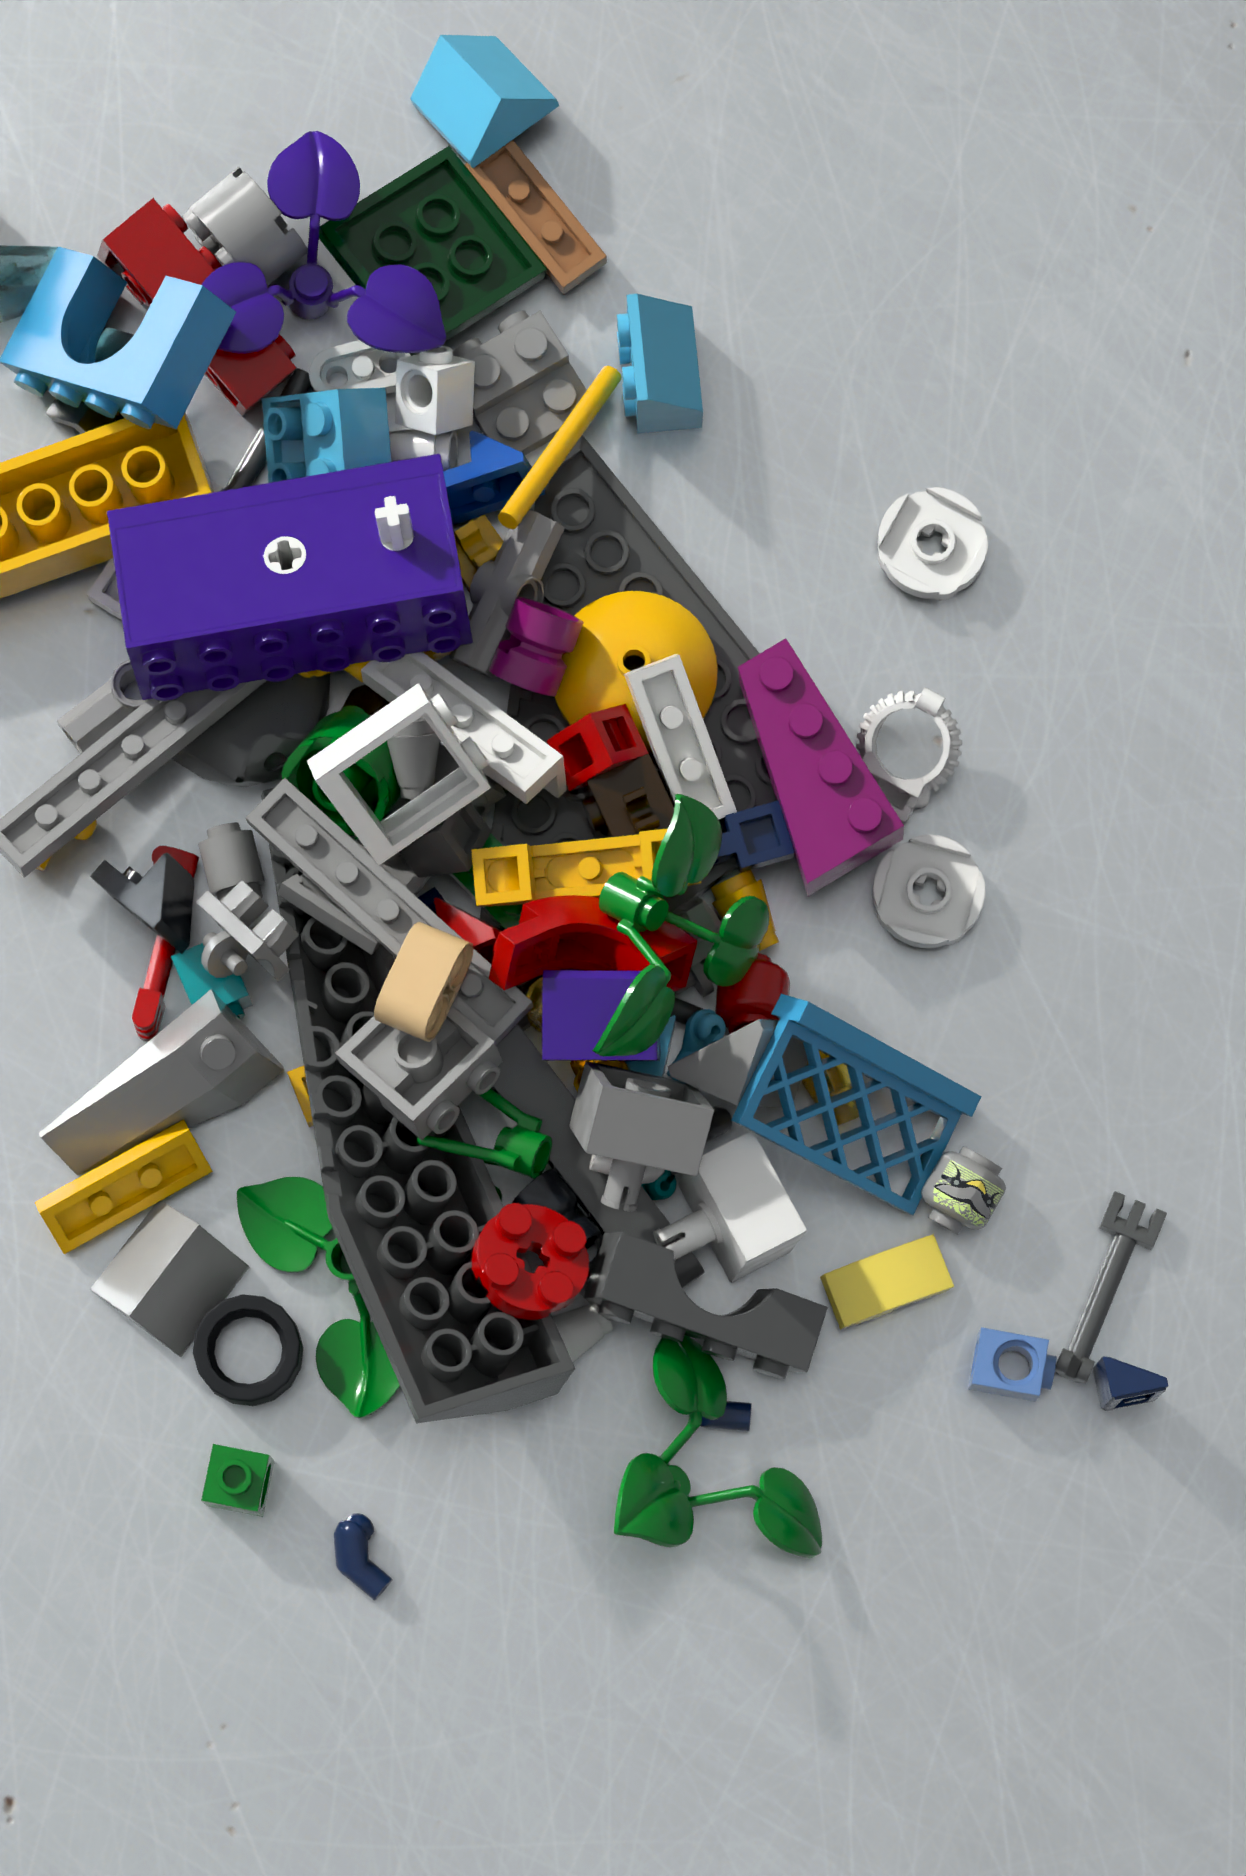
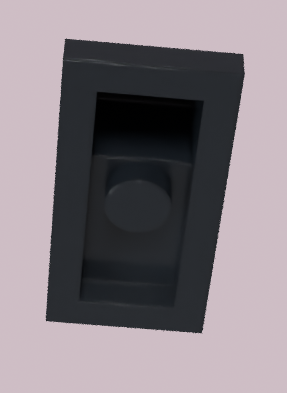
(158, 899)

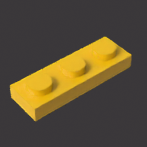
(123, 1187)

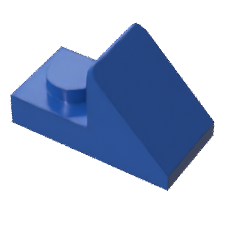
(485, 481)

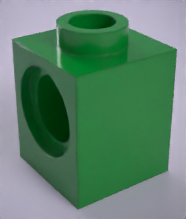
(237, 1480)

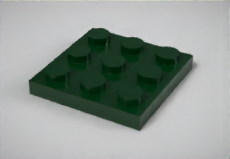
(447, 231)

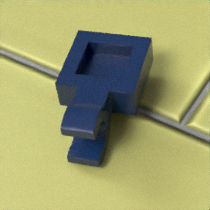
(756, 837)

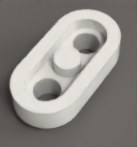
(358, 363)

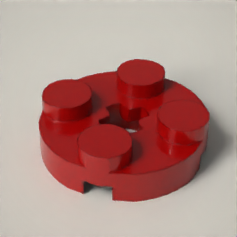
(550, 1236)

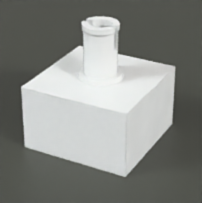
(736, 1209)

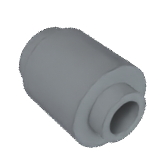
(229, 858)

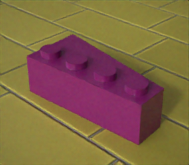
(817, 775)

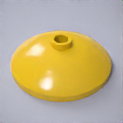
(628, 626)

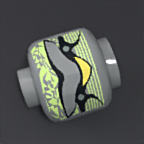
(963, 1190)

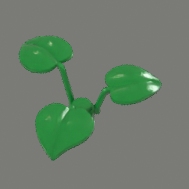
(682, 858)
(285, 1228)
(655, 1496)

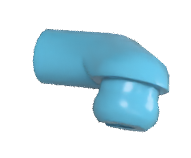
(700, 1031)

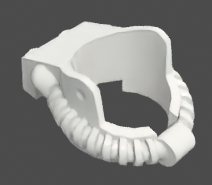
(901, 792)

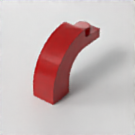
(579, 936)

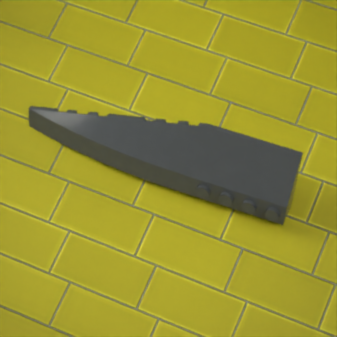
(405, 1207)

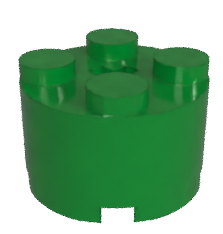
(371, 775)

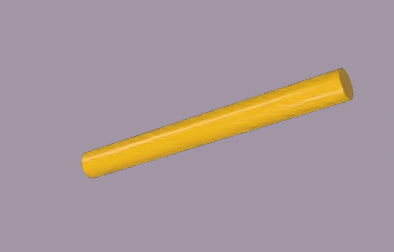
(559, 447)

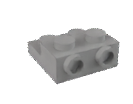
(522, 382)
(420, 1078)

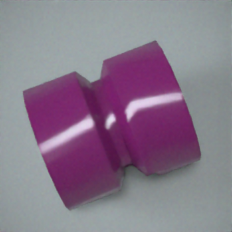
(536, 646)

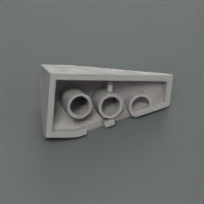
(187, 1071)

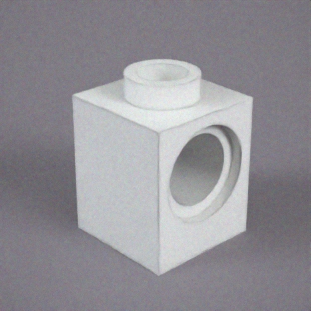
(435, 391)

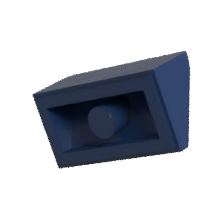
(1125, 1384)

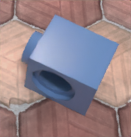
(985, 1367)

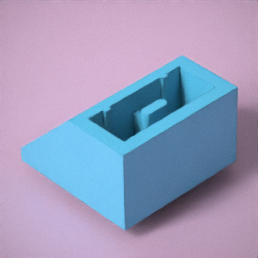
(663, 370)
(325, 432)

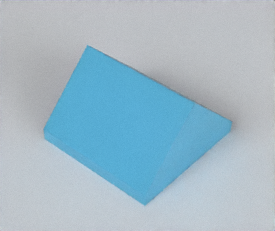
(479, 95)

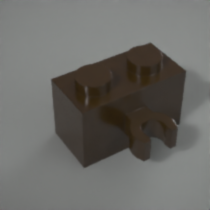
(628, 800)

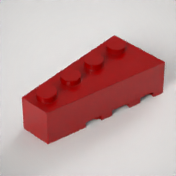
(155, 246)

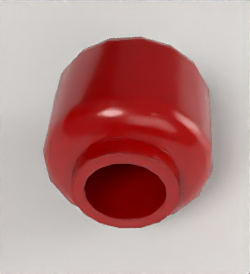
(753, 995)

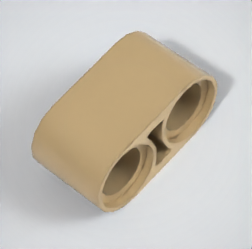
(423, 981)

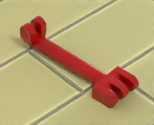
(149, 1001)

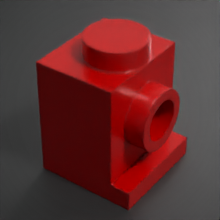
(598, 744)

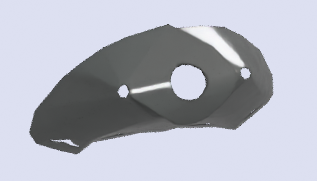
(264, 723)

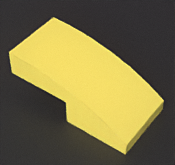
(886, 1281)

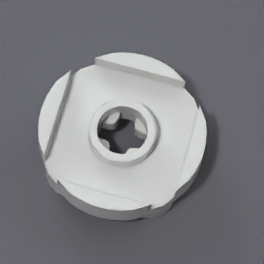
(939, 574)
(910, 865)

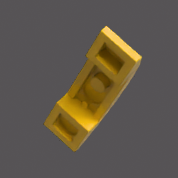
(560, 869)

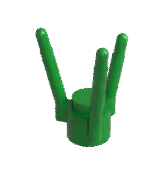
(516, 1148)

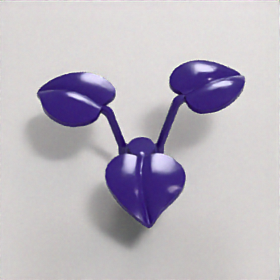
(394, 311)

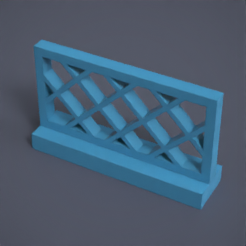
(874, 1060)

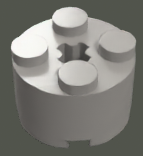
(244, 226)

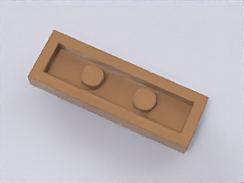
(539, 216)

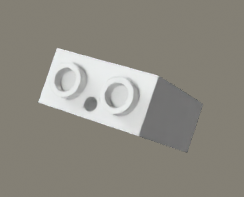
(426, 810)

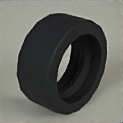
(219, 1318)

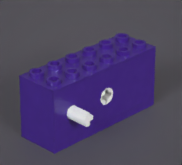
(289, 578)

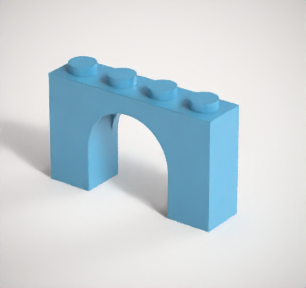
(144, 380)

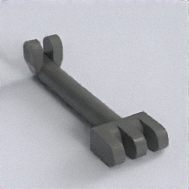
(1075, 1362)

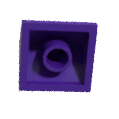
(578, 1011)

